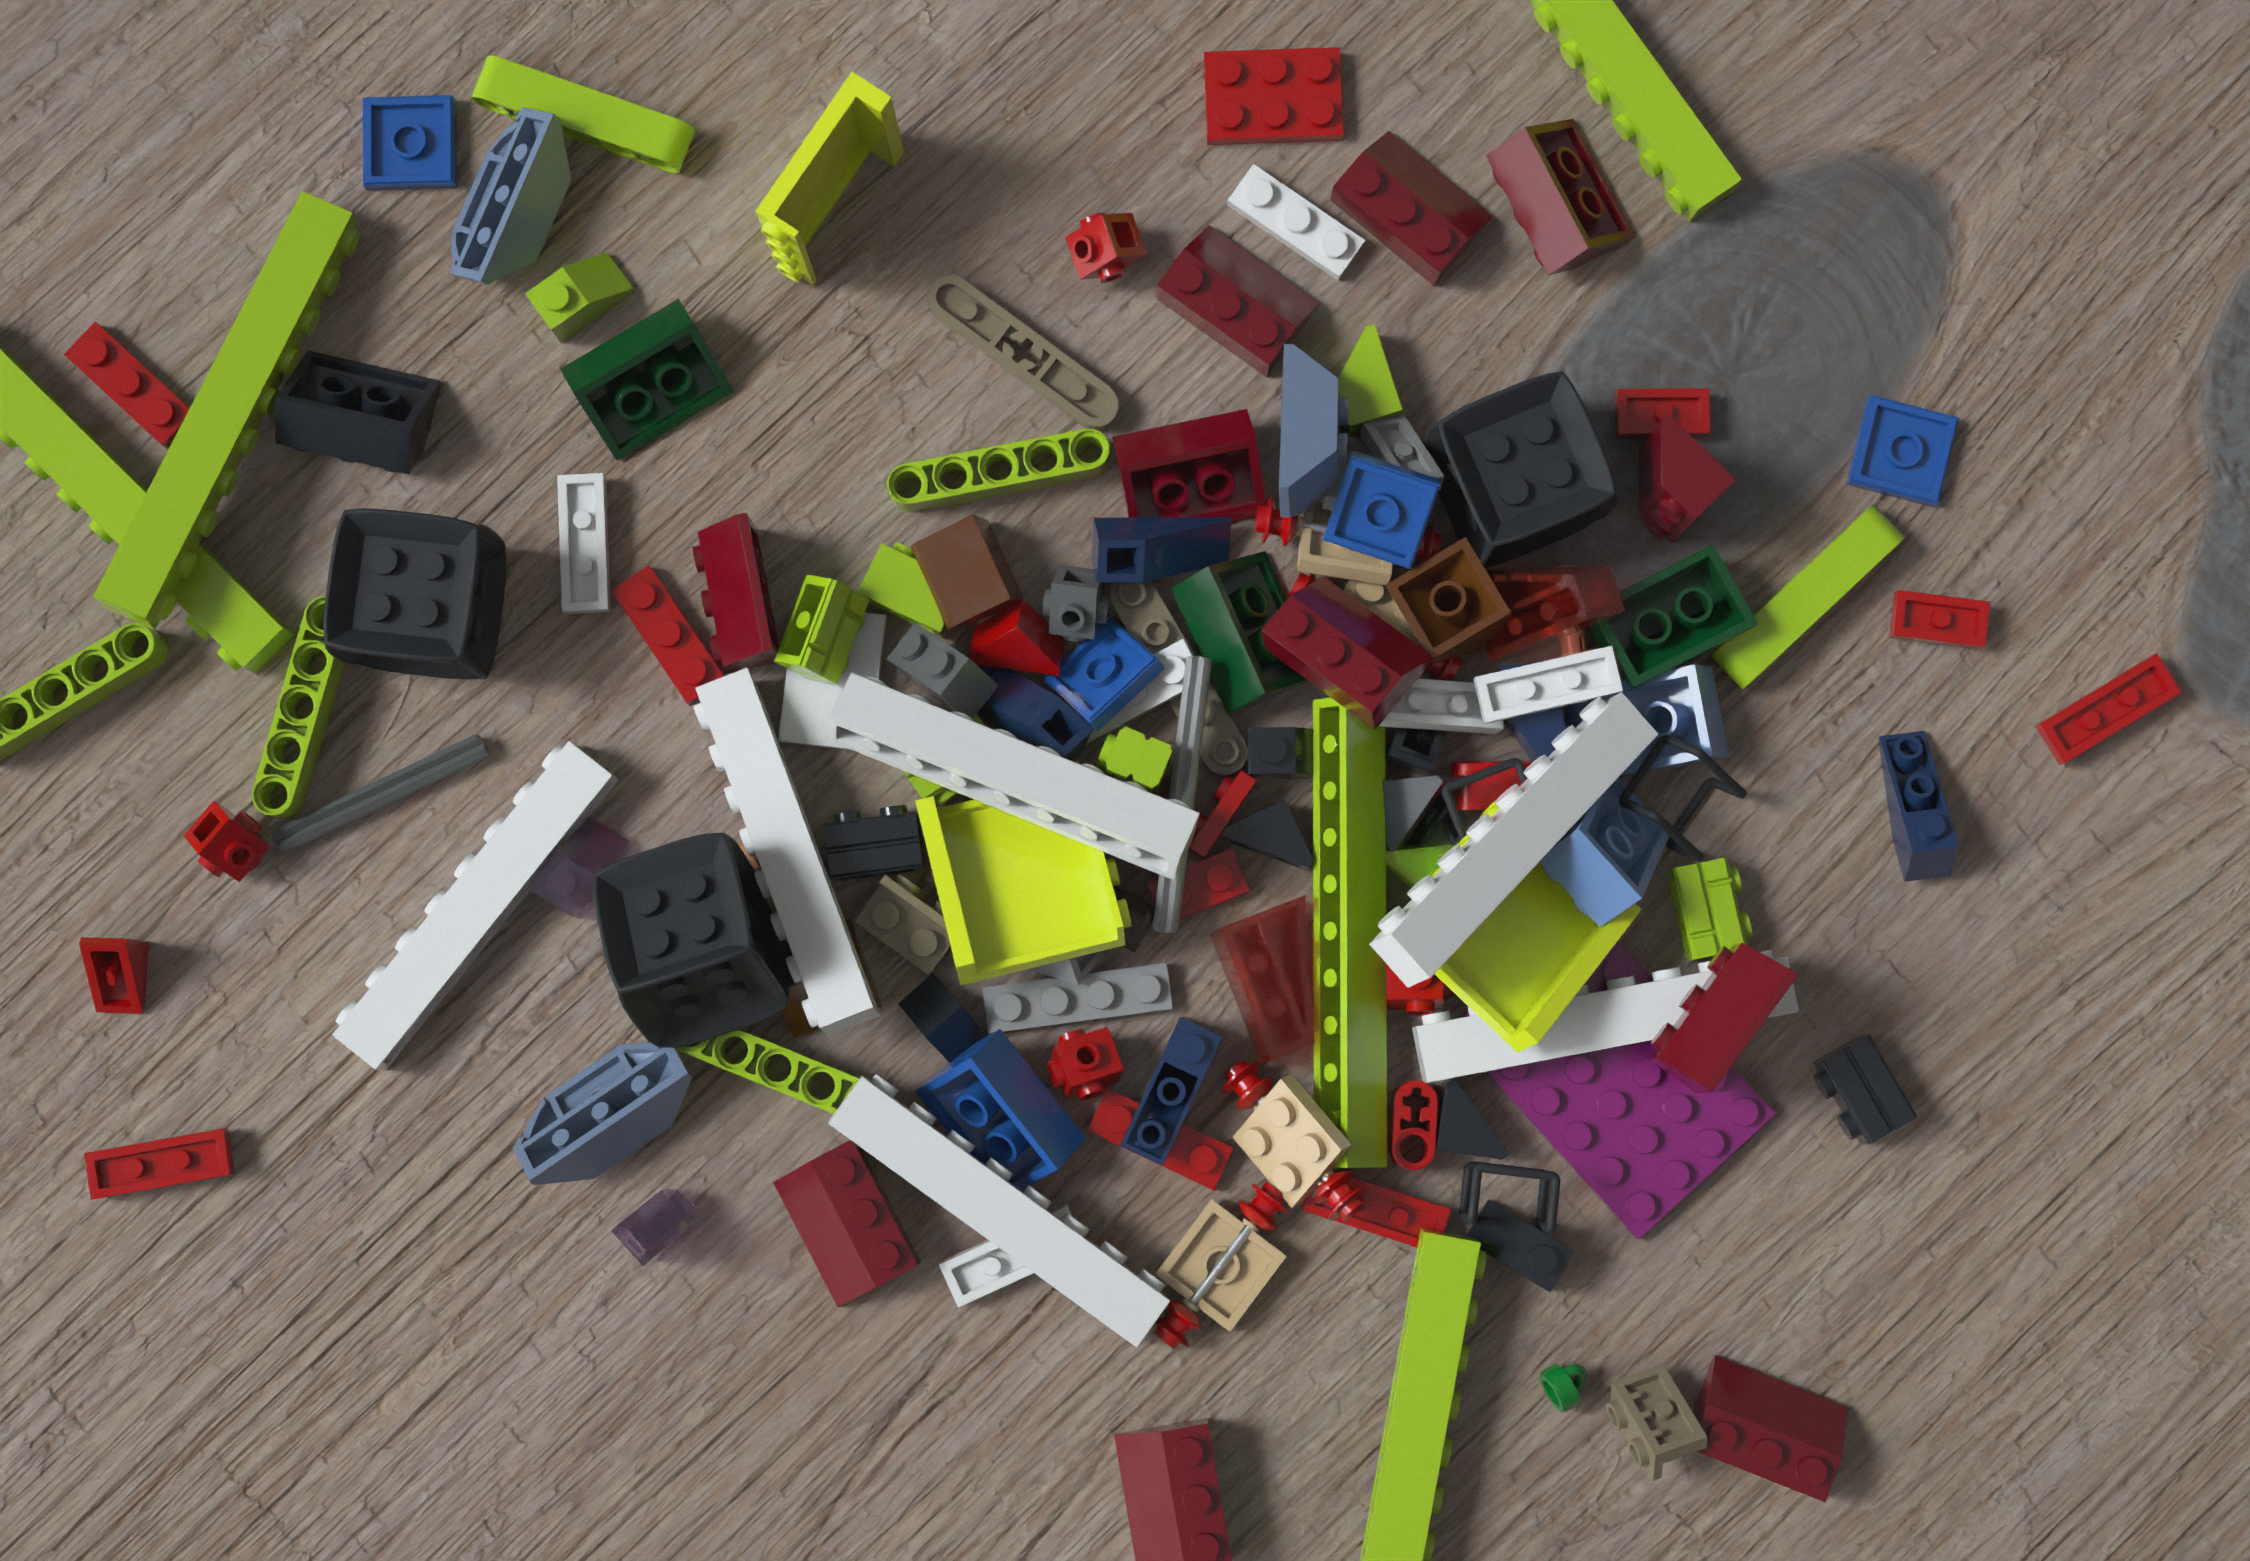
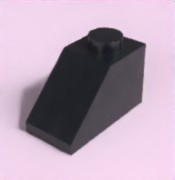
(1279, 752)
(1520, 1246)

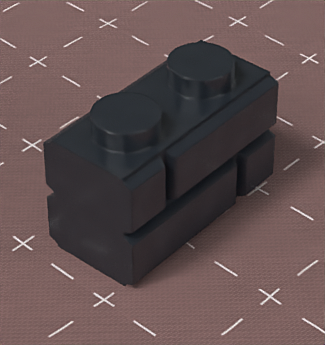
(873, 844)
(1863, 1090)

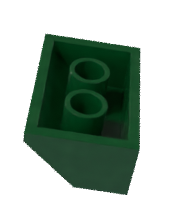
(647, 379)
(1225, 613)
(1674, 617)

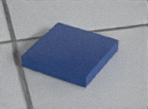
(409, 142)
(1902, 451)
(1382, 510)
(1104, 674)

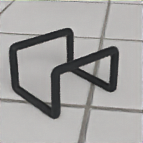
(1467, 780)
(1727, 785)
(1472, 1183)

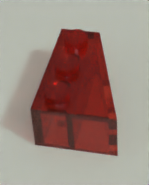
(1550, 605)
(1270, 978)

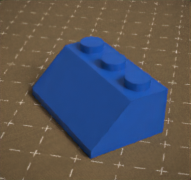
(1002, 1110)

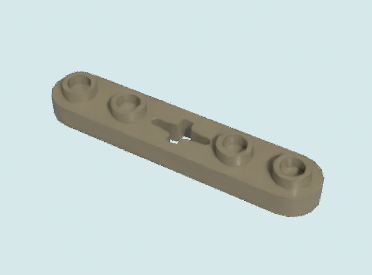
(988, 324)
(1153, 626)

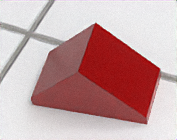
(1017, 641)
(116, 973)

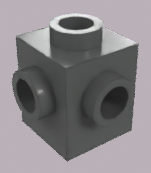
(1076, 604)

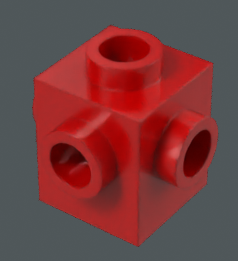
(1105, 246)
(227, 841)
(1418, 999)
(1085, 1063)

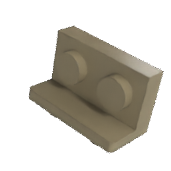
(906, 923)
(1654, 1419)

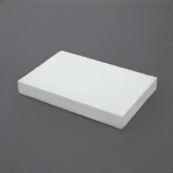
(810, 702)

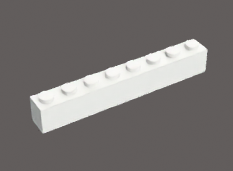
(1012, 775)
(1512, 840)
(786, 852)
(474, 906)
(1589, 1023)
(999, 1210)

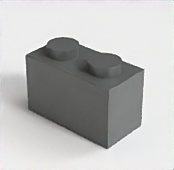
(942, 671)

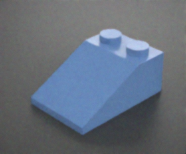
(1676, 705)
(1607, 856)

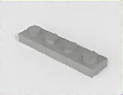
(1060, 1002)

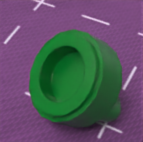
(1559, 1386)

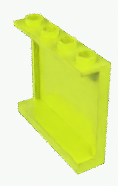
(851, 127)
(1017, 891)
(1529, 957)

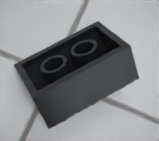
(356, 412)

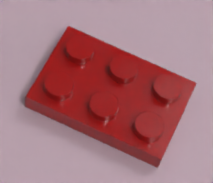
(1273, 96)

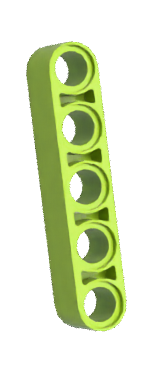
(585, 114)
(1016, 454)
(1809, 596)
(82, 689)
(288, 728)
(756, 1064)

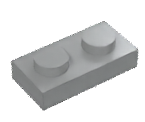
(1397, 443)

